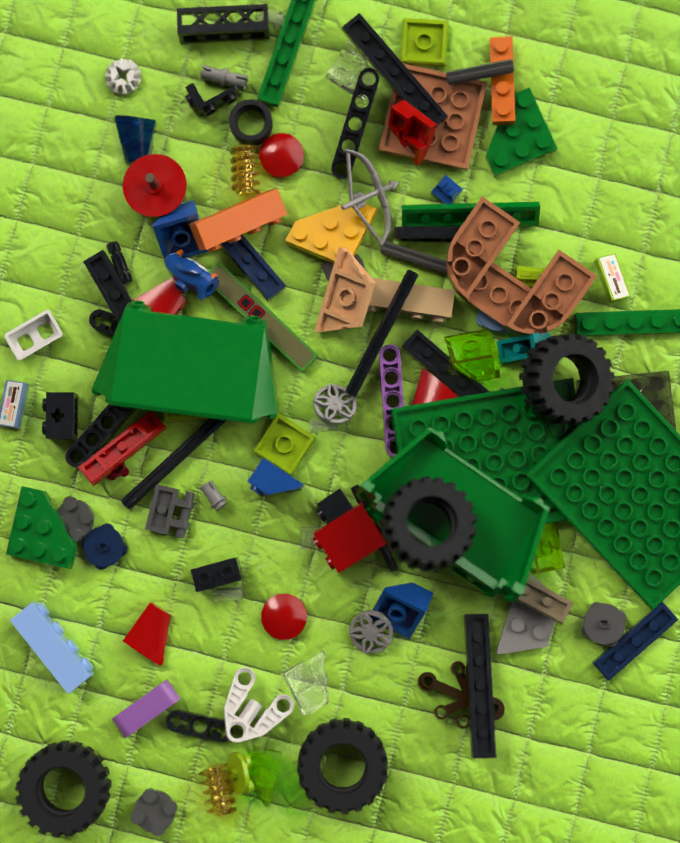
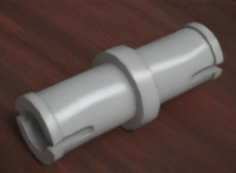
(224, 77)

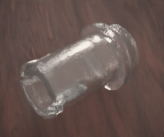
(274, 18)
(318, 425)
(228, 594)

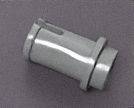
(213, 495)

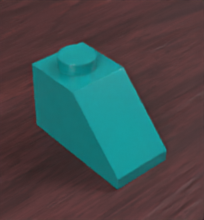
(516, 348)

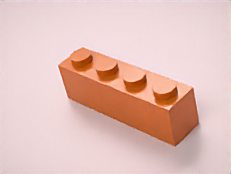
(238, 219)

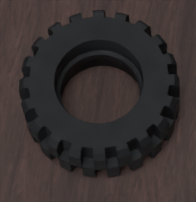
(593, 374)
(454, 506)
(342, 798)
(38, 807)

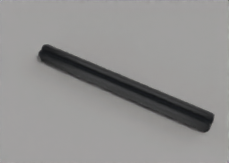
(381, 333)
(171, 462)

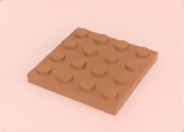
(453, 137)

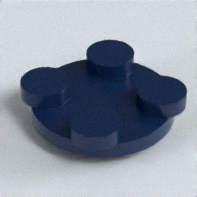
(104, 546)

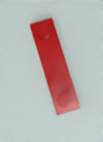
(122, 448)

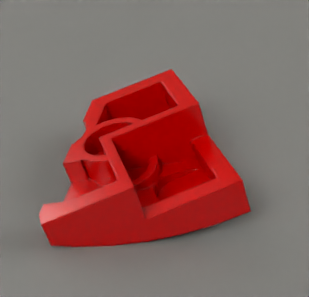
(412, 129)
(164, 298)
(431, 389)
(150, 633)

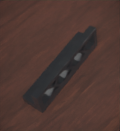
(223, 31)

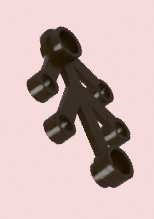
(460, 695)

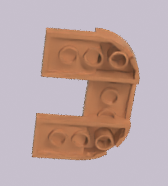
(498, 292)

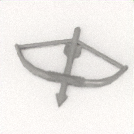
(360, 199)

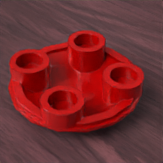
(281, 155)
(284, 616)

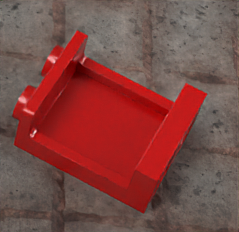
(349, 538)

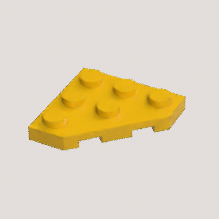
(329, 230)

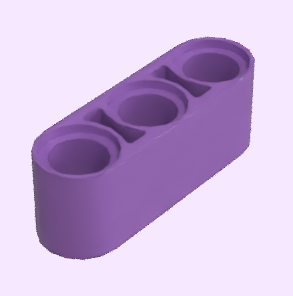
(146, 708)

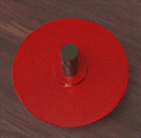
(154, 185)

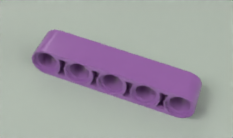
(390, 390)

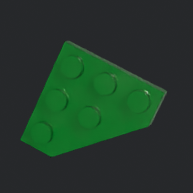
(523, 141)
(40, 531)

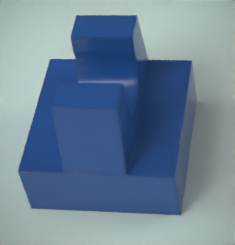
(446, 190)

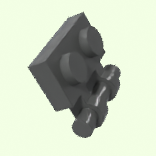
(162, 511)

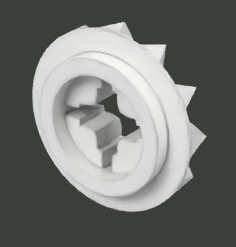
(121, 86)

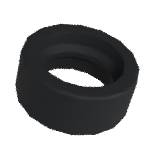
(246, 105)

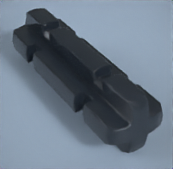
(119, 262)

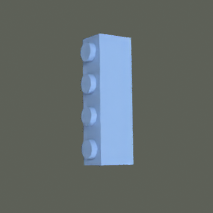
(52, 646)

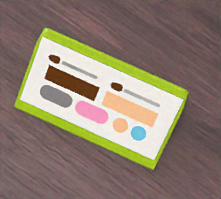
(612, 278)

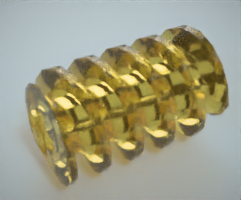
(243, 170)
(217, 789)

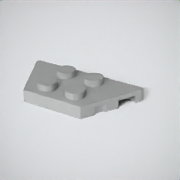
(524, 628)

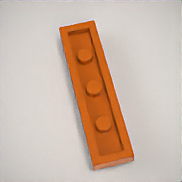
(503, 85)

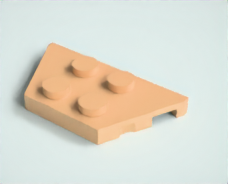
(346, 295)

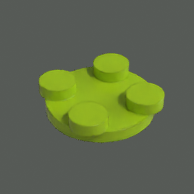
(238, 773)

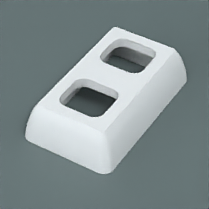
(31, 327)

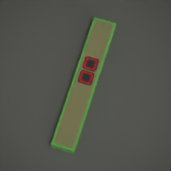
(249, 305)

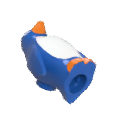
(191, 275)

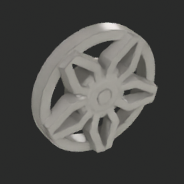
(334, 405)
(371, 631)

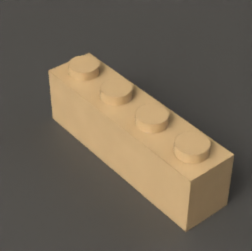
(420, 303)

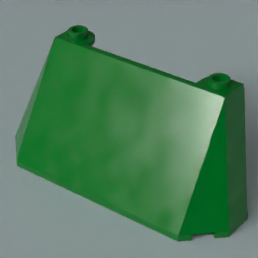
(189, 366)
(505, 523)

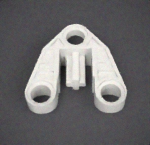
(267, 721)

